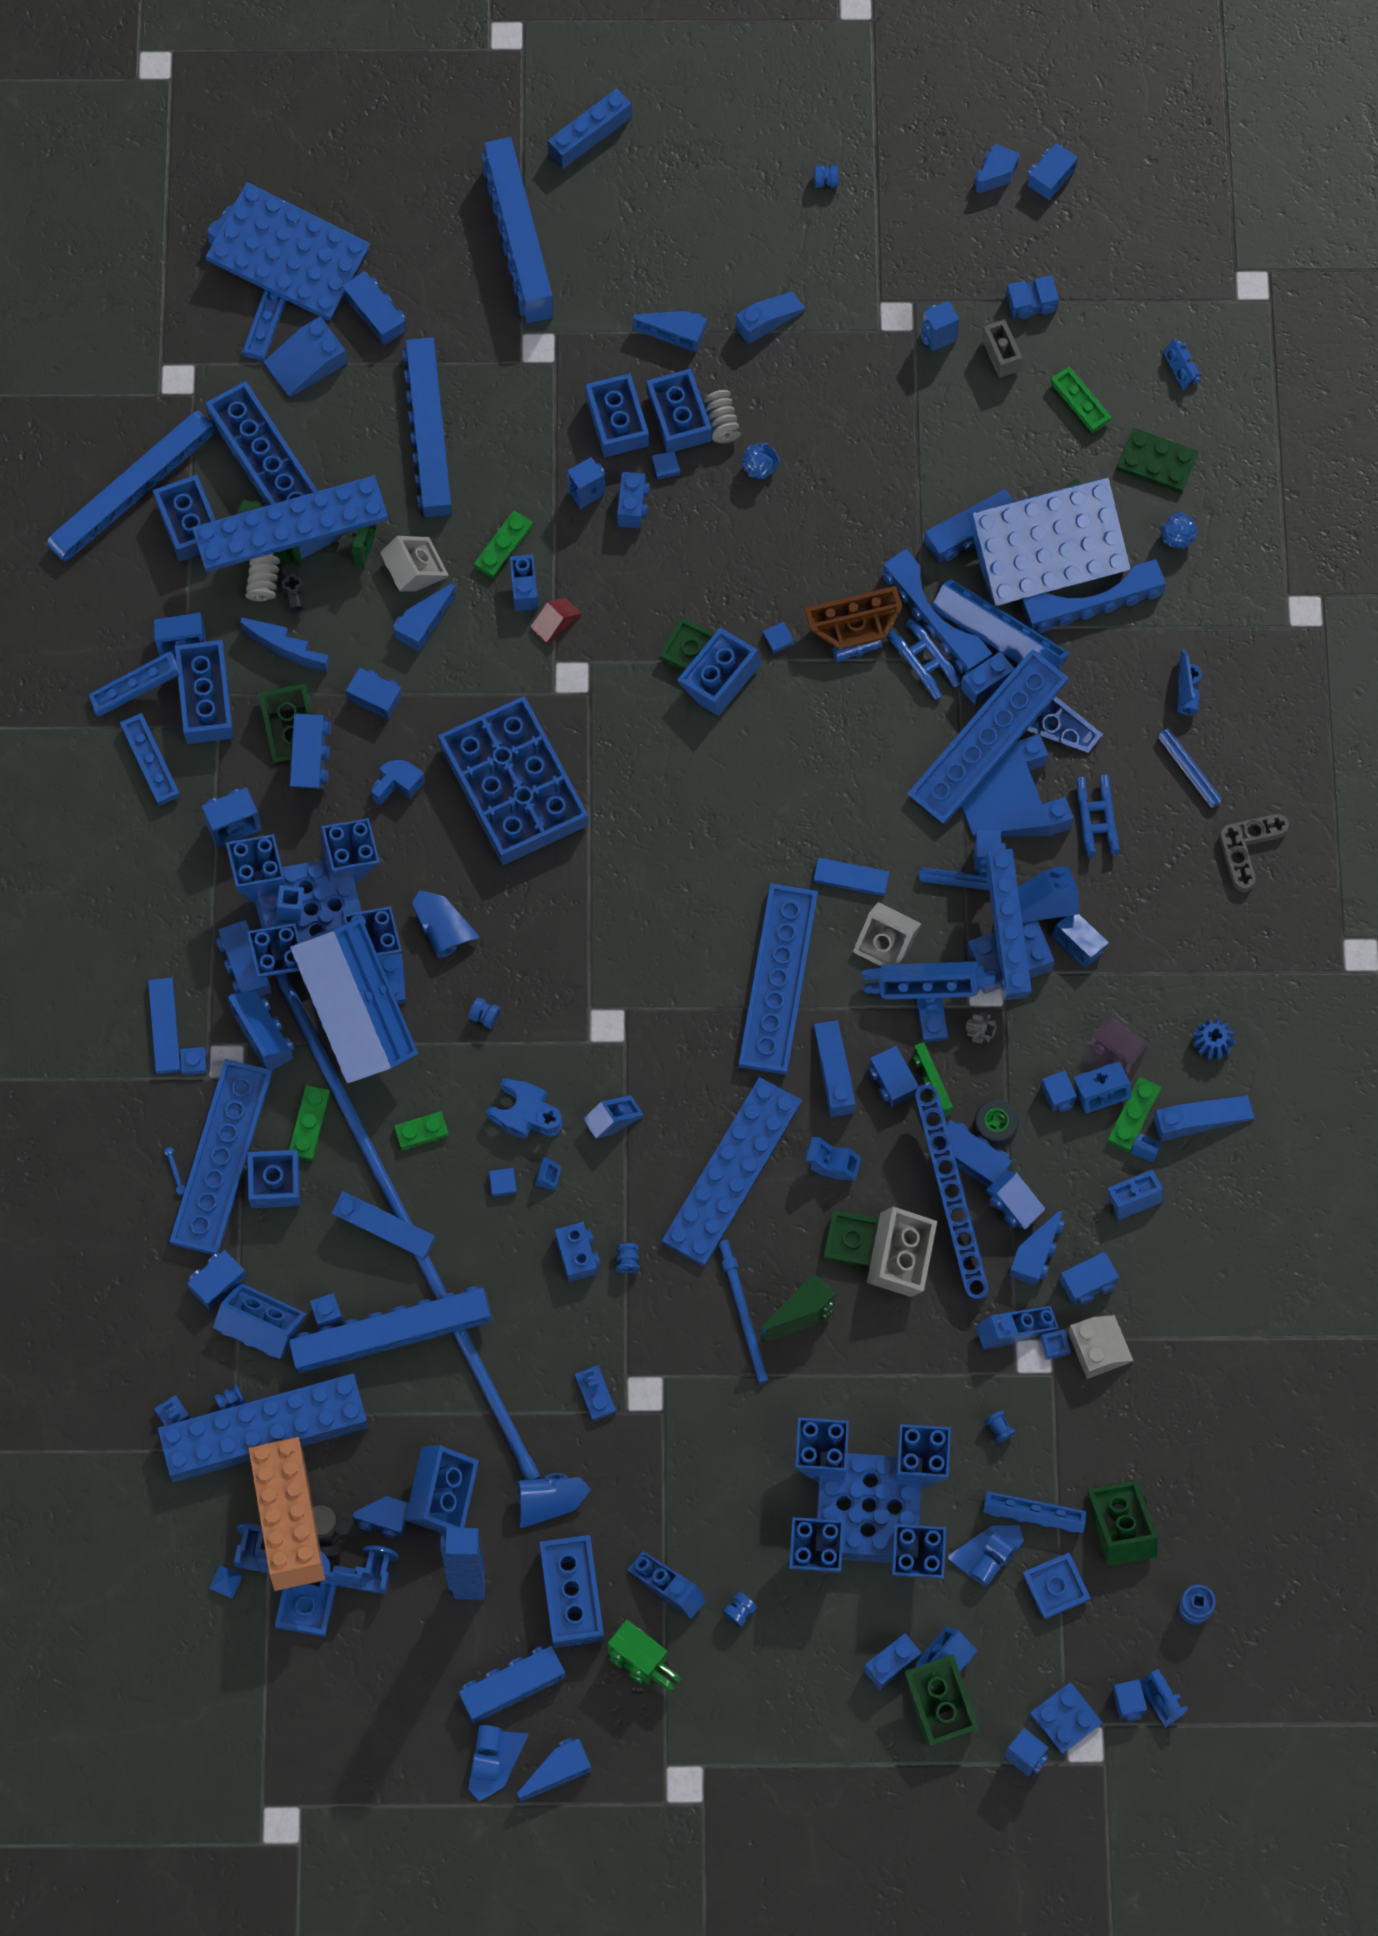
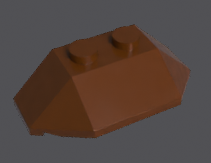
(855, 618)

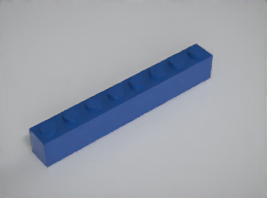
(428, 427)
(390, 1330)
(464, 1563)

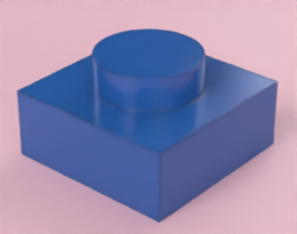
(193, 1061)

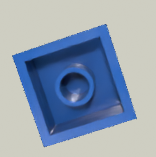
(231, 817)
(274, 1179)

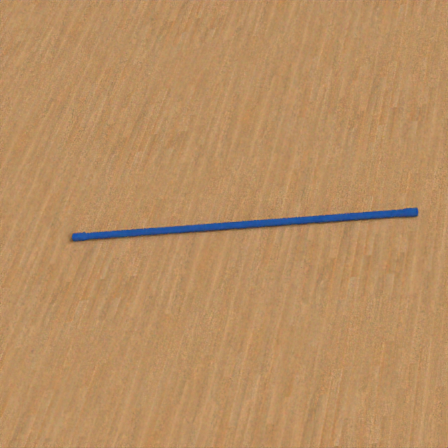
(524, 1460)

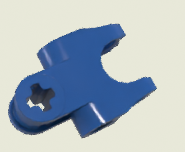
(528, 1112)

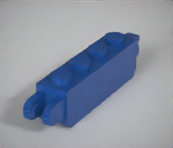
(928, 980)

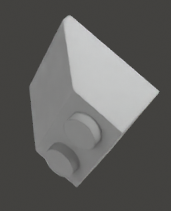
(413, 563)
(886, 936)
(1099, 1345)

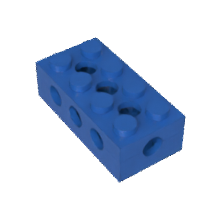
(583, 1578)

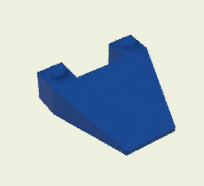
(1010, 800)

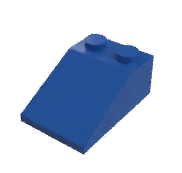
(306, 357)
(1049, 895)

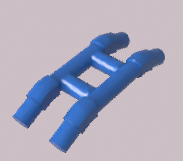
(924, 671)
(1085, 807)

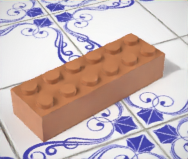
(286, 1514)

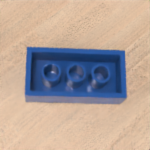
(204, 692)

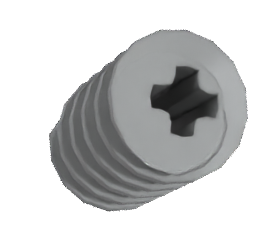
(721, 416)
(261, 578)

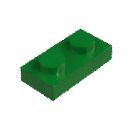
(421, 1130)

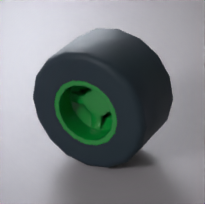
(995, 1114)

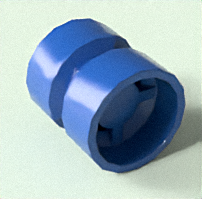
(1197, 1604)

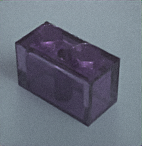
(1118, 1043)

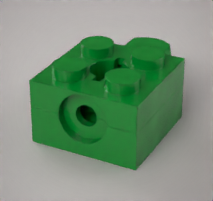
(641, 1656)

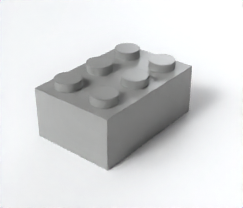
(902, 1251)

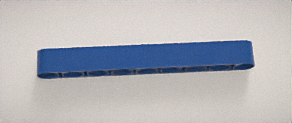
(131, 486)
(947, 1180)

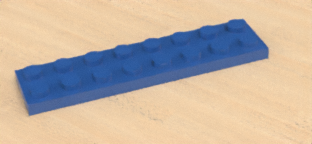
(290, 523)
(988, 736)
(778, 979)
(221, 1157)
(731, 1172)

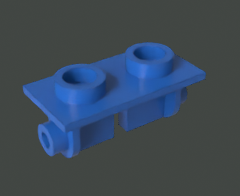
(1178, 358)

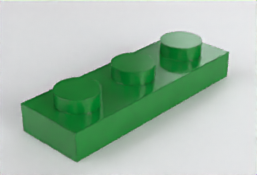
(1080, 399)
(503, 544)
(930, 1075)
(1134, 1114)
(310, 1122)

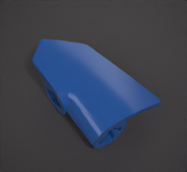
(1188, 682)
(441, 923)
(549, 1497)
(988, 1552)
(493, 1760)

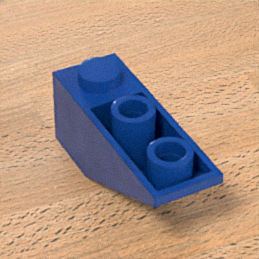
(1032, 1254)
(1016, 1326)
(667, 1584)

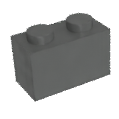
(1002, 348)

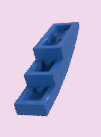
(278, 641)

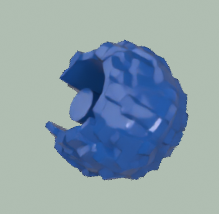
(760, 460)
(1179, 531)

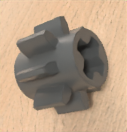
(981, 1028)

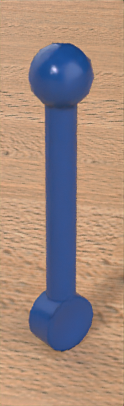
(180, 1189)

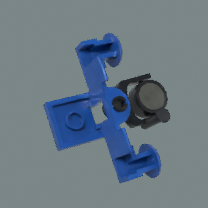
(309, 1606)

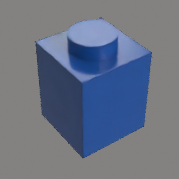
(289, 903)
(1058, 1092)
(326, 1311)
(1129, 1700)

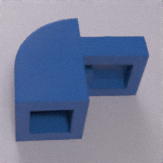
(399, 776)
(832, 1161)

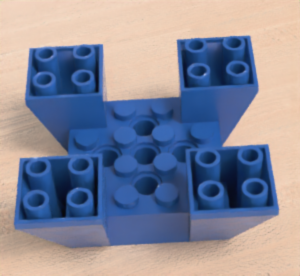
(347, 858)
(897, 1538)

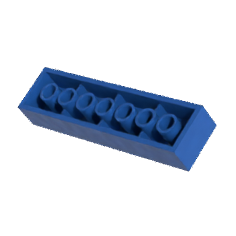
(517, 230)
(261, 451)
(226, 1435)

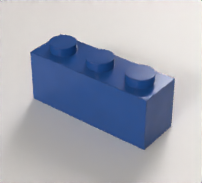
(374, 307)
(235, 944)
(975, 1154)

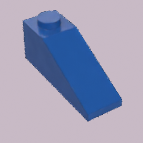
(767, 316)
(677, 327)
(421, 619)
(561, 1766)

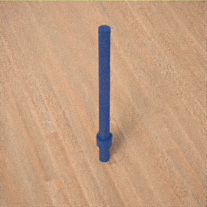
(730, 1266)

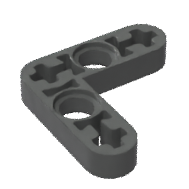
(1243, 839)

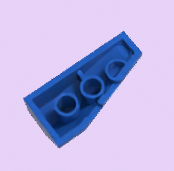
(1065, 726)

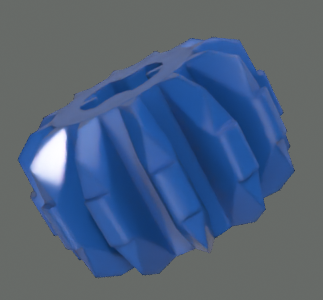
(1204, 1036)

